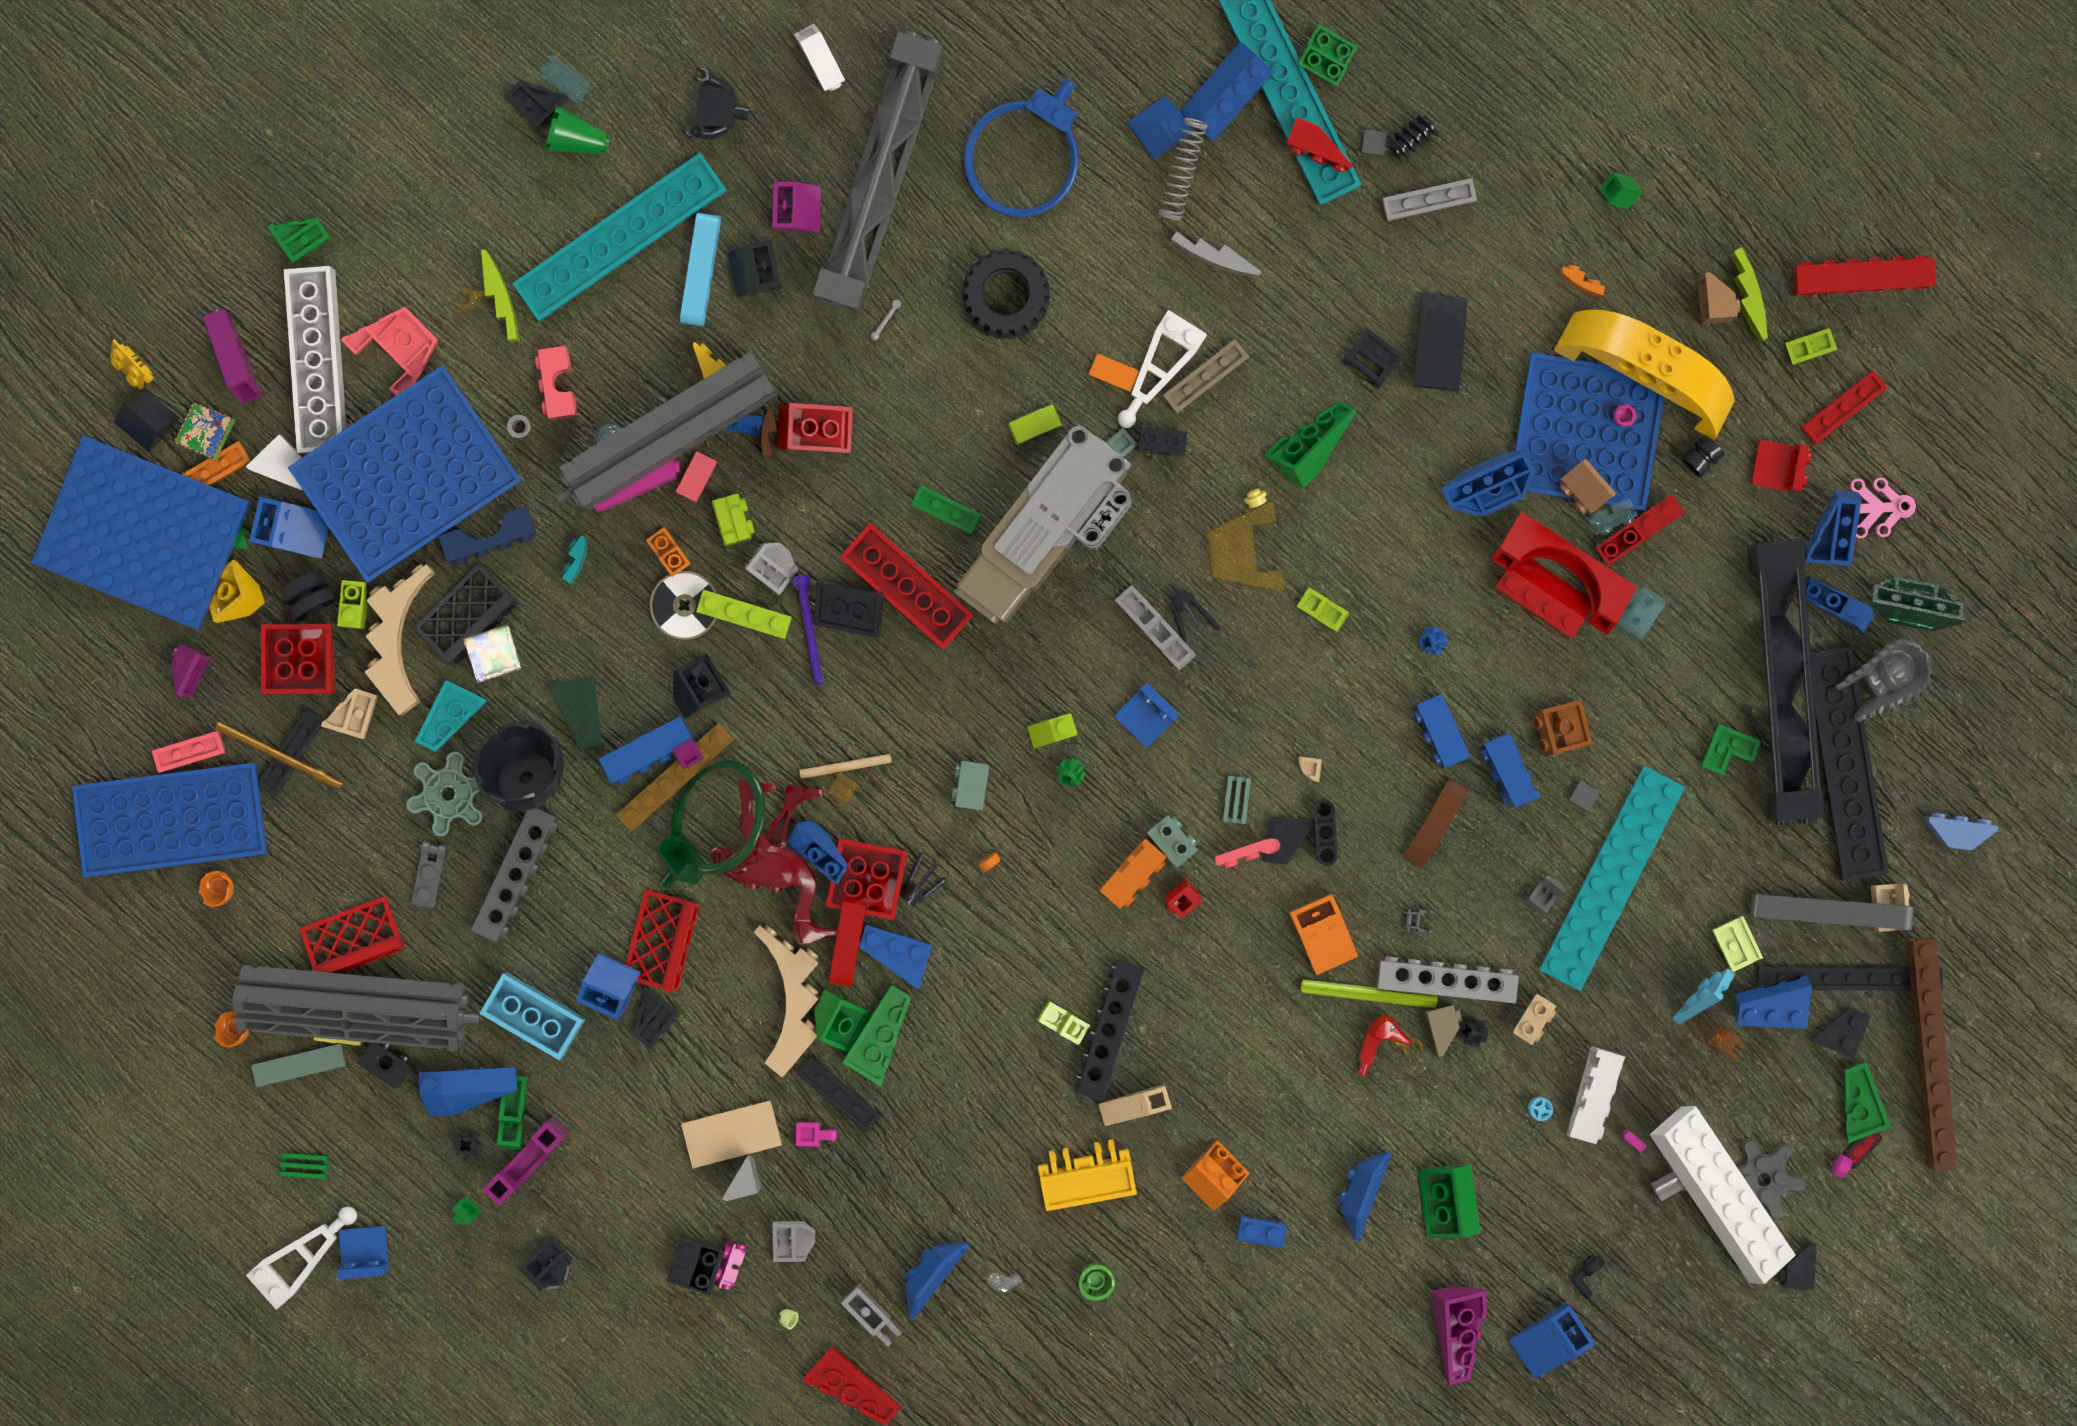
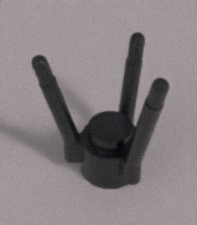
(1182, 602)
(913, 892)

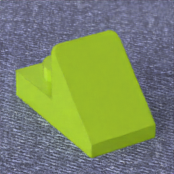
(1052, 730)

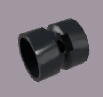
(1704, 454)

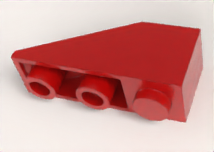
(1312, 141)

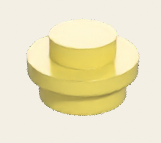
(1255, 498)

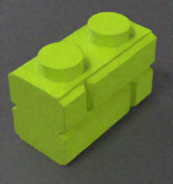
(732, 519)

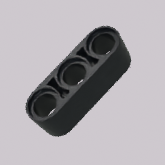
(1329, 843)

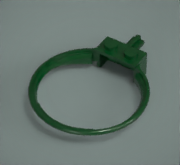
(680, 855)

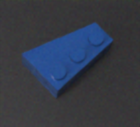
(897, 952)

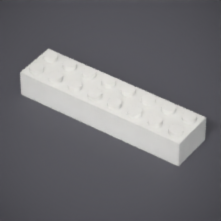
(315, 356)
(1722, 1194)

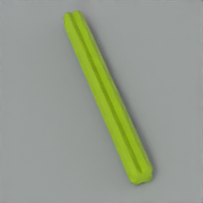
(1368, 993)

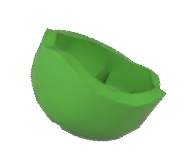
(1096, 1280)

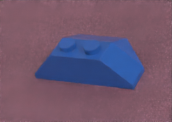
(1491, 484)
(1362, 1191)
(930, 1273)

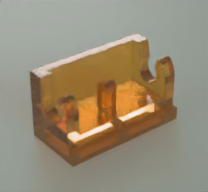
(1724, 1042)

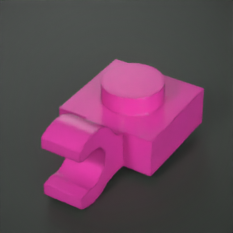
(810, 1134)

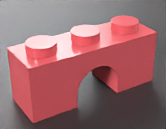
(553, 363)

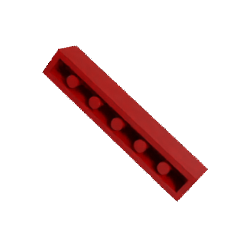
(1863, 276)

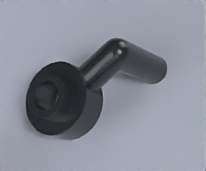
(1591, 1266)

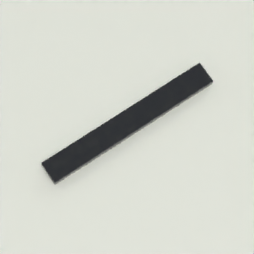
(1841, 977)

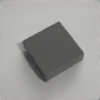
(1374, 142)
(1584, 795)

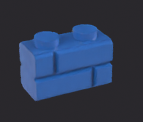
(1261, 1231)

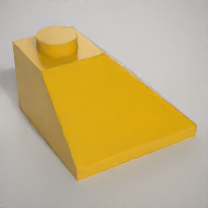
(235, 595)

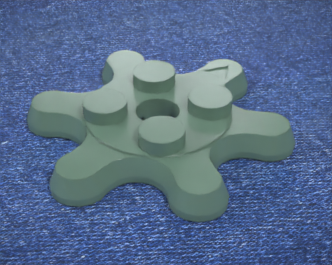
(432, 798)

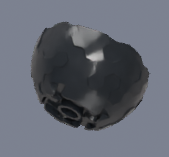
(509, 756)

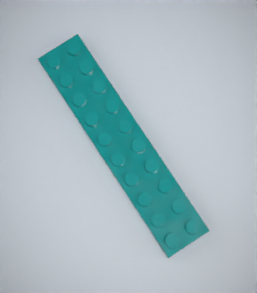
(1288, 89)
(619, 237)
(1611, 878)

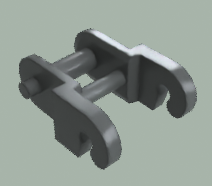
(1408, 920)

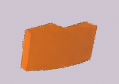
(1575, 277)
(668, 552)

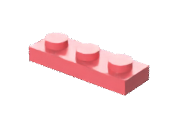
(189, 751)

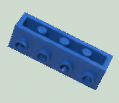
(644, 751)

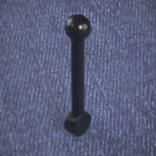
(1747, 710)

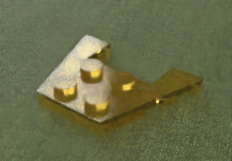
(1234, 550)

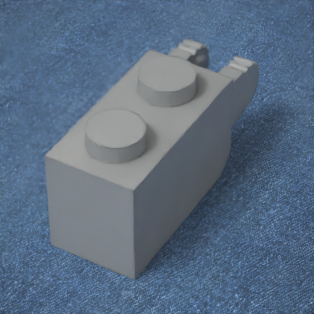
(869, 1313)

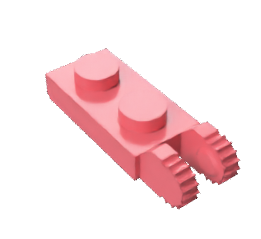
(1249, 852)

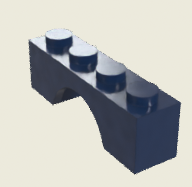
(516, 526)

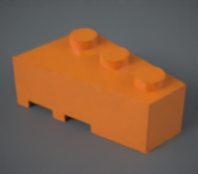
(1133, 874)

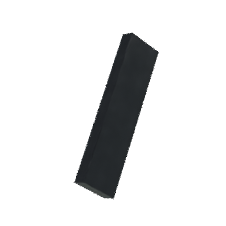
(295, 746)
(838, 1094)

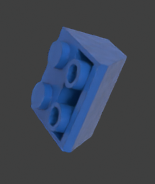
(608, 986)

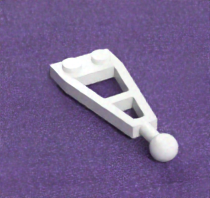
(1179, 332)
(273, 1285)

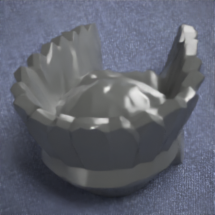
(1893, 675)

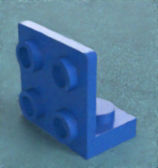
(1146, 715)
(363, 1252)

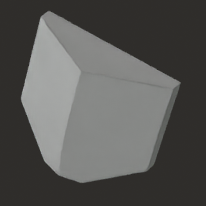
(772, 566)
(792, 1241)

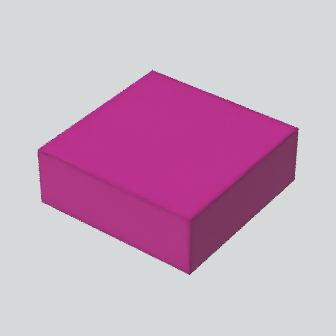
(1633, 1140)

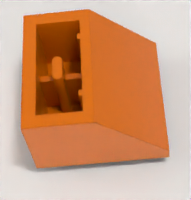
(1215, 1175)

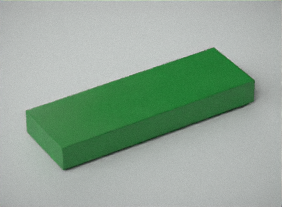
(946, 510)

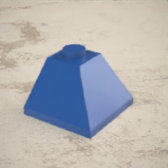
(1159, 127)

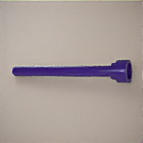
(801, 584)

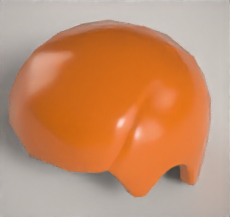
(216, 888)
(226, 1031)

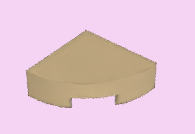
(1310, 767)

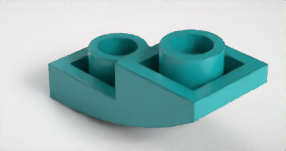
(578, 551)

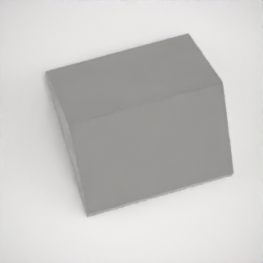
(745, 1182)

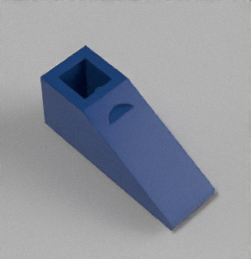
(1839, 605)
(818, 849)

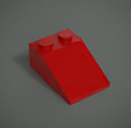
(814, 428)

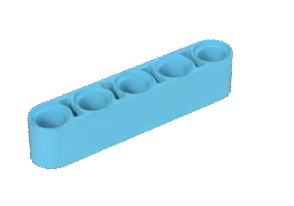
(700, 269)

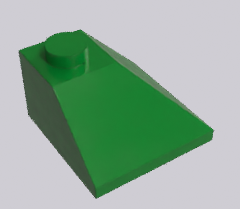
(839, 1020)

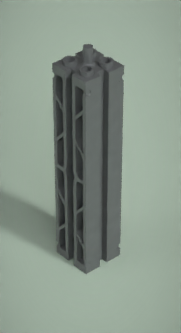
(666, 433)
(351, 1007)

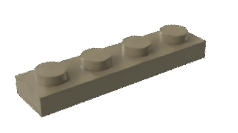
(1205, 376)

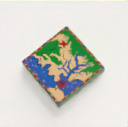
(204, 431)

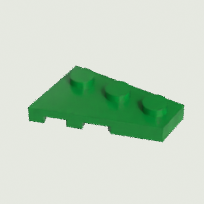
(1862, 1104)

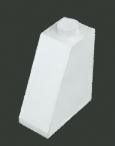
(819, 57)
(274, 461)

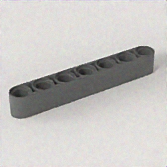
(1831, 911)

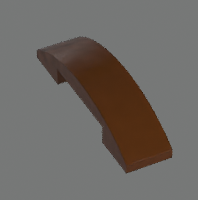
(1436, 823)

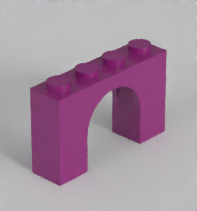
(527, 1161)

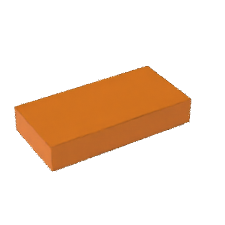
(1114, 373)

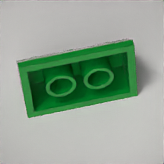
(1449, 1201)

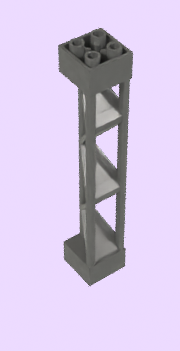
(875, 188)

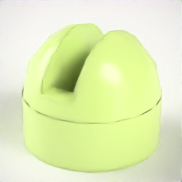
(788, 1318)

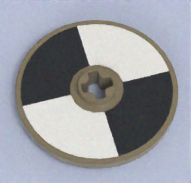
(665, 605)

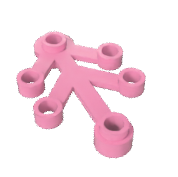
(1876, 507)

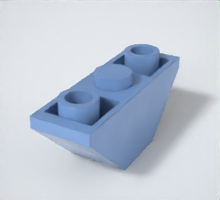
(1959, 832)

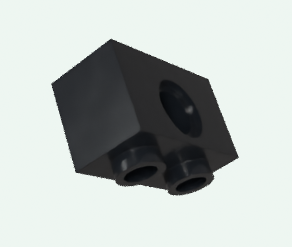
(1162, 441)
(393, 1076)

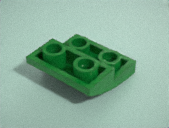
(1327, 55)

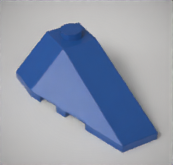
(460, 1089)

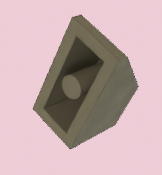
(1443, 1026)

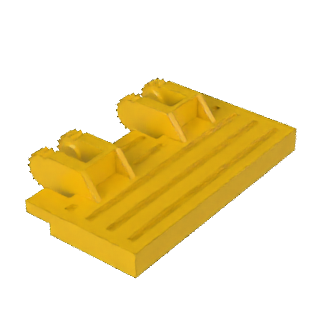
(1087, 1182)

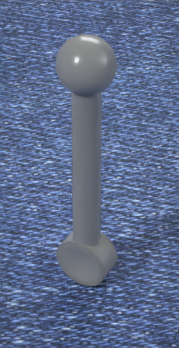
(896, 305)

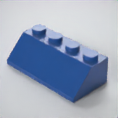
(1228, 90)

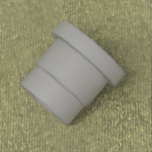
(513, 421)

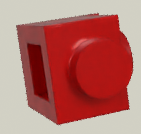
(1185, 905)

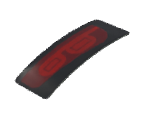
(1862, 1148)

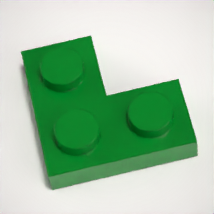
(1727, 743)

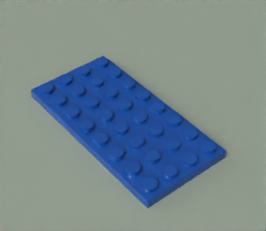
(169, 819)

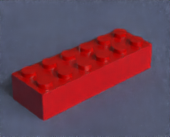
(907, 586)

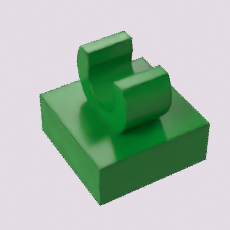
(465, 1211)

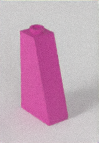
(657, 478)

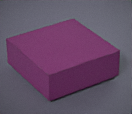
(688, 753)

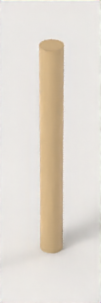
(845, 766)

